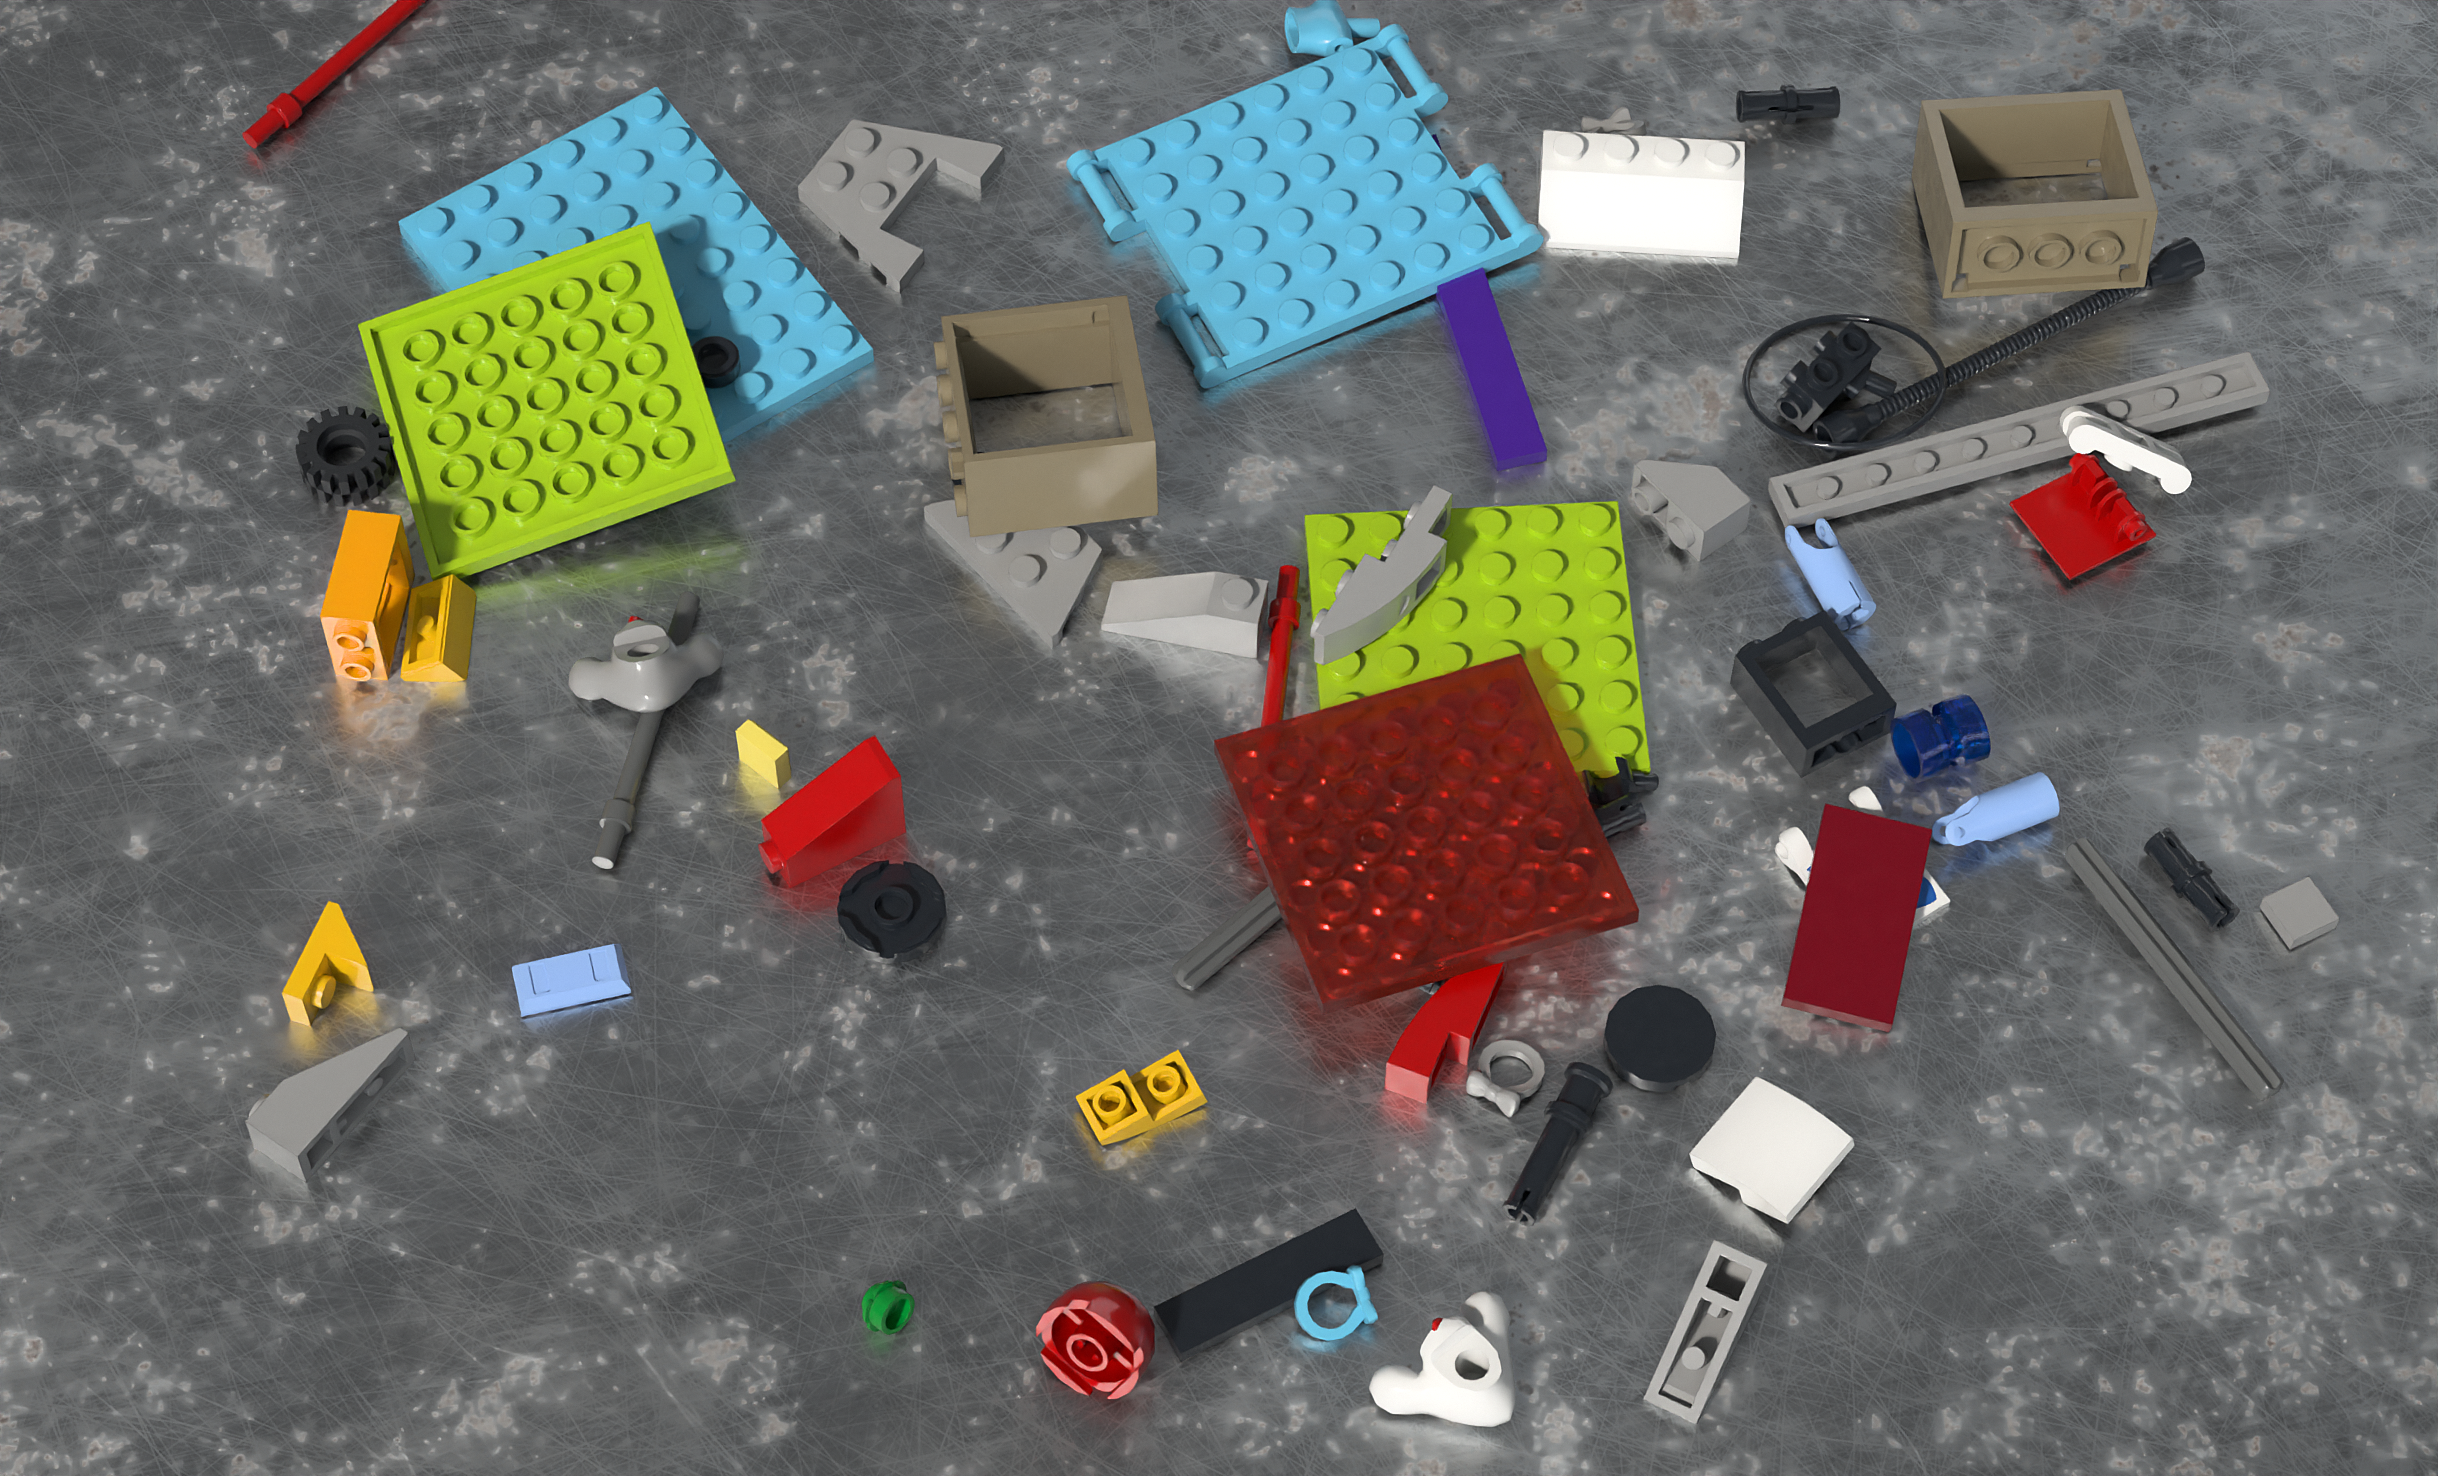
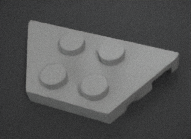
(1031, 570)

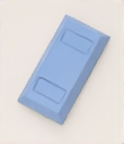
(571, 979)

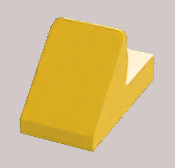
(327, 958)

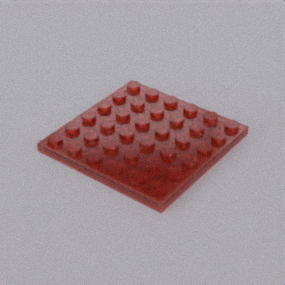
(1424, 833)

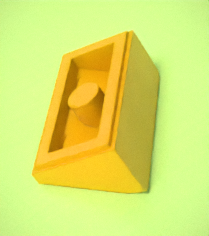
(439, 631)

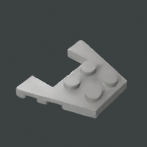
(875, 175)

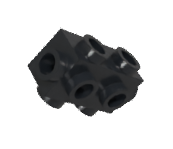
(1839, 367)

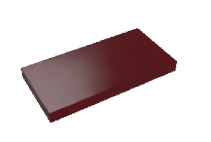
(1857, 918)

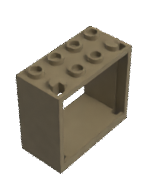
(2040, 243)
(1037, 352)

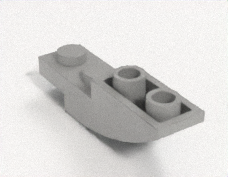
(1389, 588)

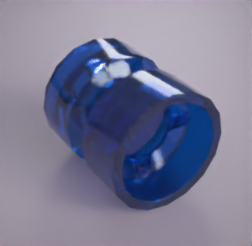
(1945, 737)

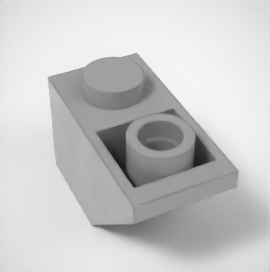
(1692, 503)

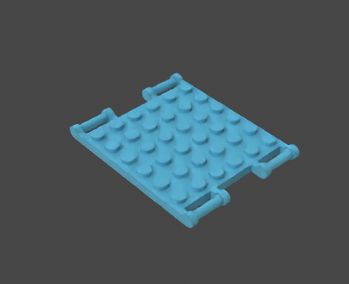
(1303, 207)

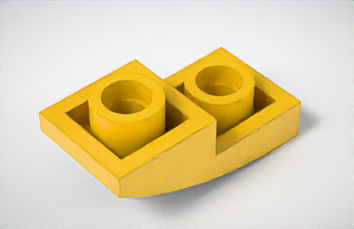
(1138, 1103)

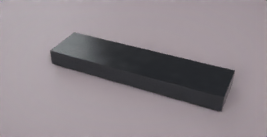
(1264, 1285)

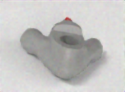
(646, 667)

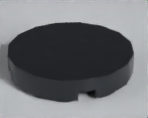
(891, 911)
(1659, 1038)

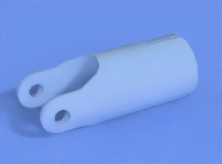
(1832, 576)
(2000, 812)

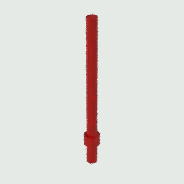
(288, 107)
(1283, 620)

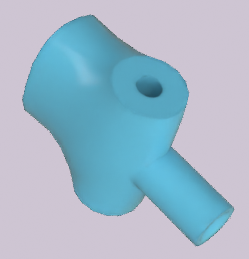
(1325, 29)

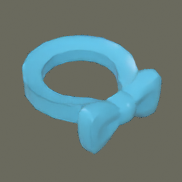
(1351, 1279)

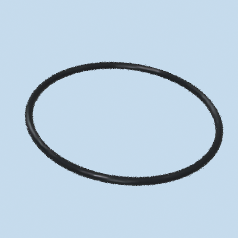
(1833, 445)

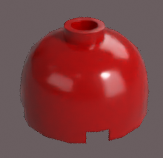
(1097, 1338)

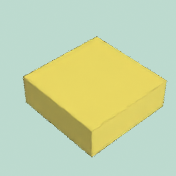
(763, 753)

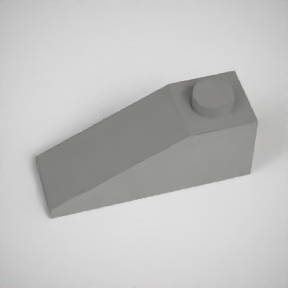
(1192, 610)
(324, 1104)
(1708, 1330)

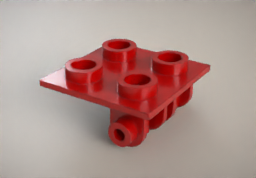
(2083, 517)

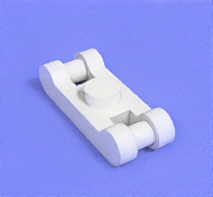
(2125, 447)

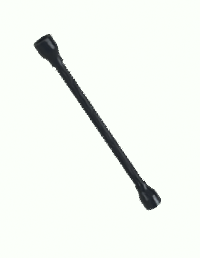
(2169, 267)

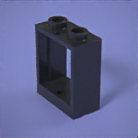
(1834, 736)

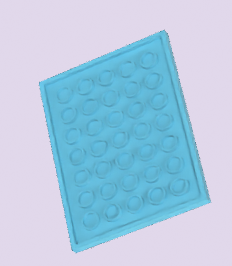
(718, 249)

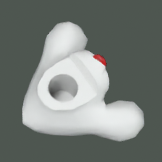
(1464, 1369)

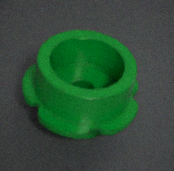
(887, 1307)

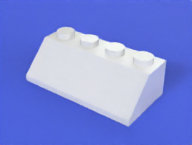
(1641, 194)

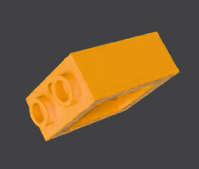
(367, 595)

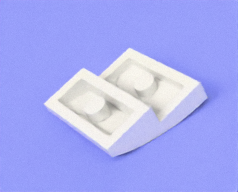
(1772, 1149)

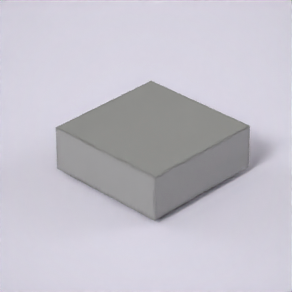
(2299, 912)

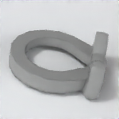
(1619, 122)
(1509, 1098)

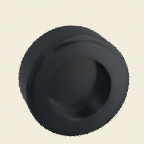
(717, 361)

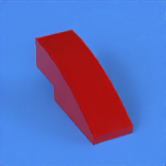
(1443, 1029)

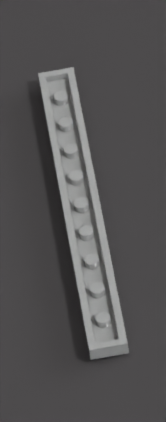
(2011, 441)

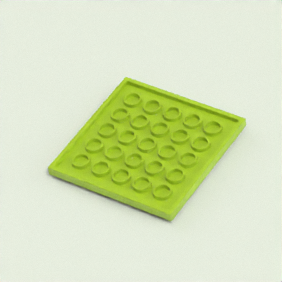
(544, 403)
(1511, 584)

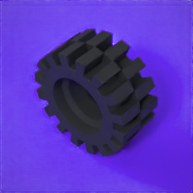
(339, 433)

